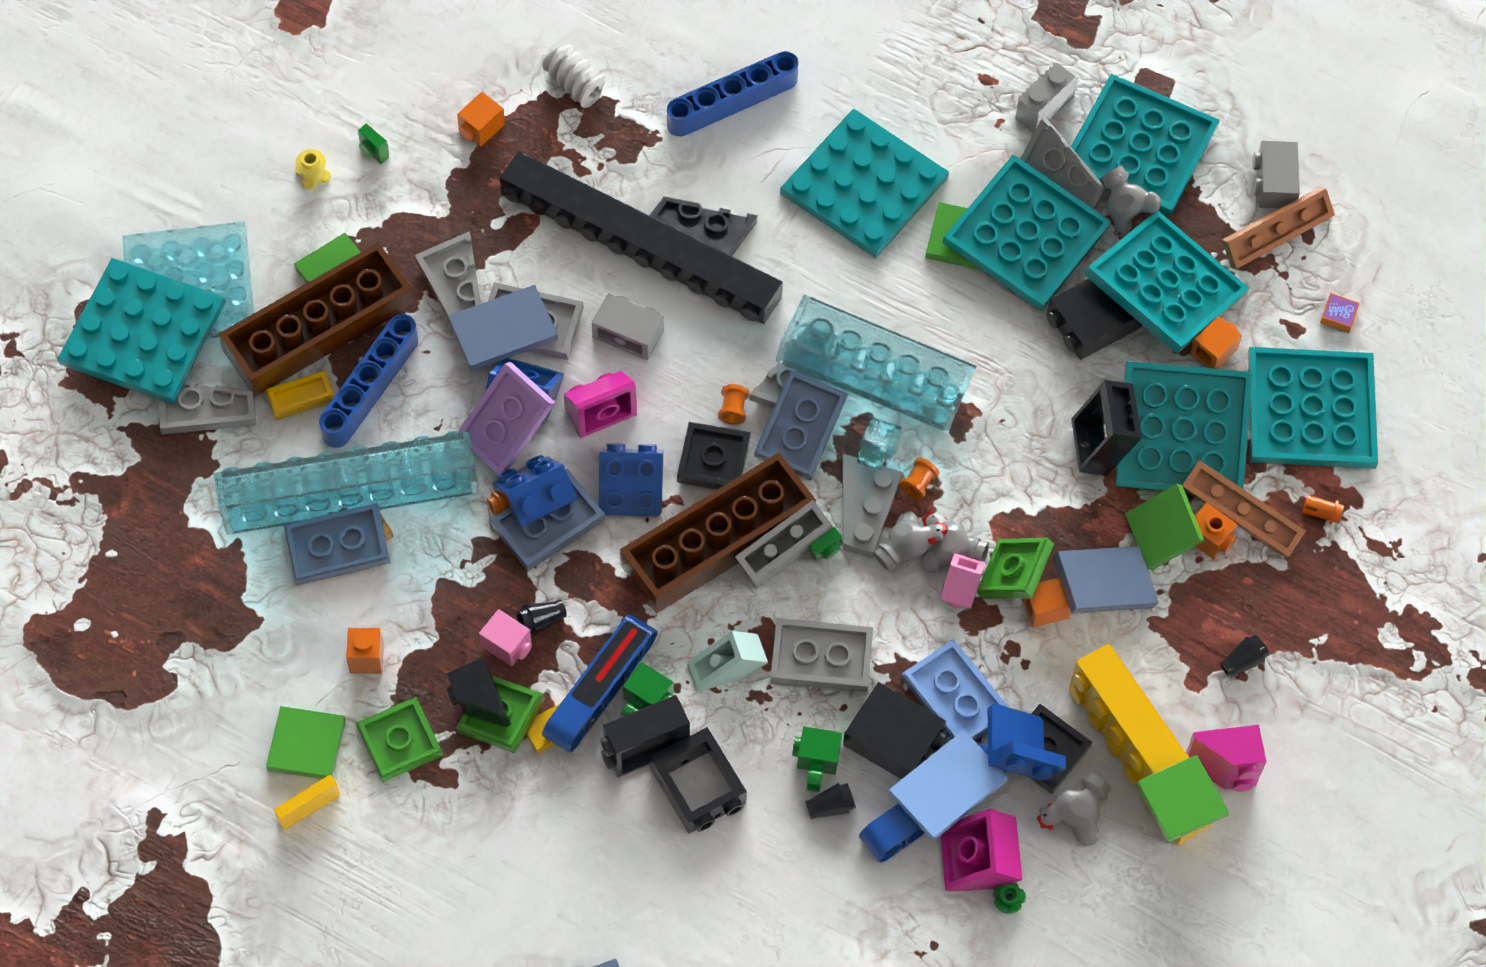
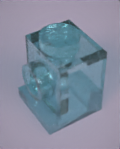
(878, 443)

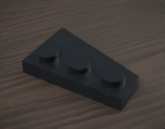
(712, 227)

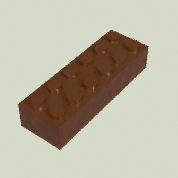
(316, 319)
(712, 532)

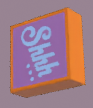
(1339, 312)

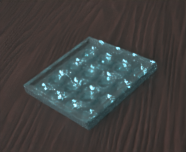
(203, 257)

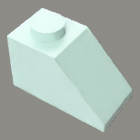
(728, 660)

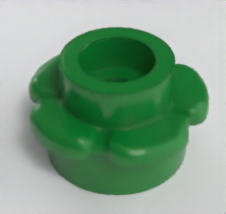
(1012, 905)

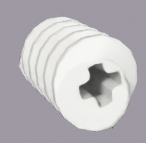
(575, 75)

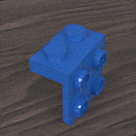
(631, 480)
(536, 488)
(1018, 744)

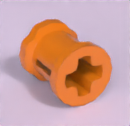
(733, 404)
(919, 478)

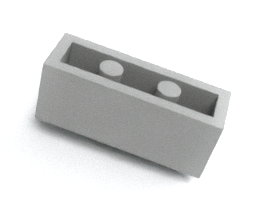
(783, 544)

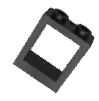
(1116, 408)
(637, 736)
(679, 755)

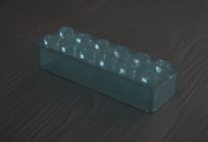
(875, 363)

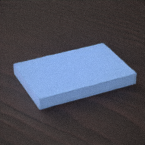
(953, 690)
(948, 785)

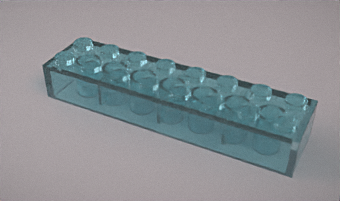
(335, 482)

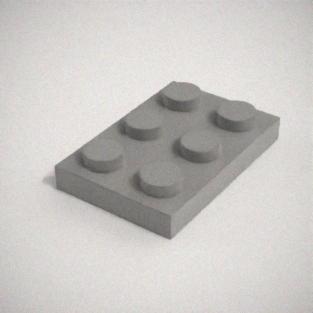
(564, 314)
(821, 654)

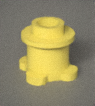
(310, 168)

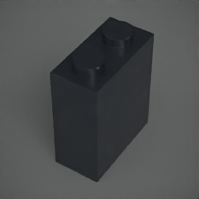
(1089, 318)
(894, 731)

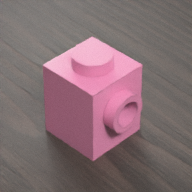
(962, 581)
(505, 638)

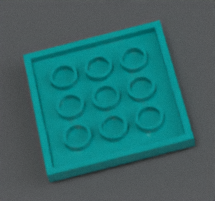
(1148, 136)
(864, 183)
(1026, 232)
(1166, 281)
(142, 330)
(1312, 408)
(1186, 419)

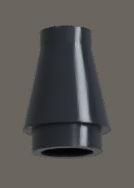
(541, 615)
(1247, 655)
(831, 802)

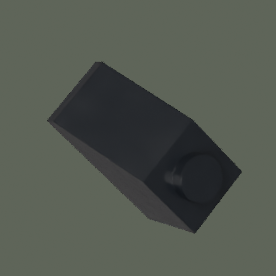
(477, 693)

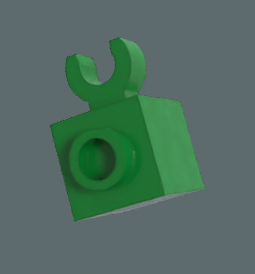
(645, 688)
(817, 752)

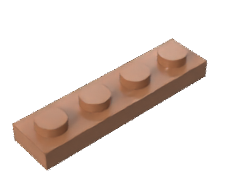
(1278, 227)
(1243, 509)

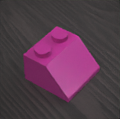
(601, 403)
(1230, 755)
(981, 852)

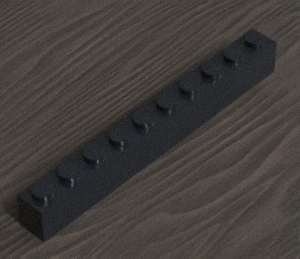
(641, 238)

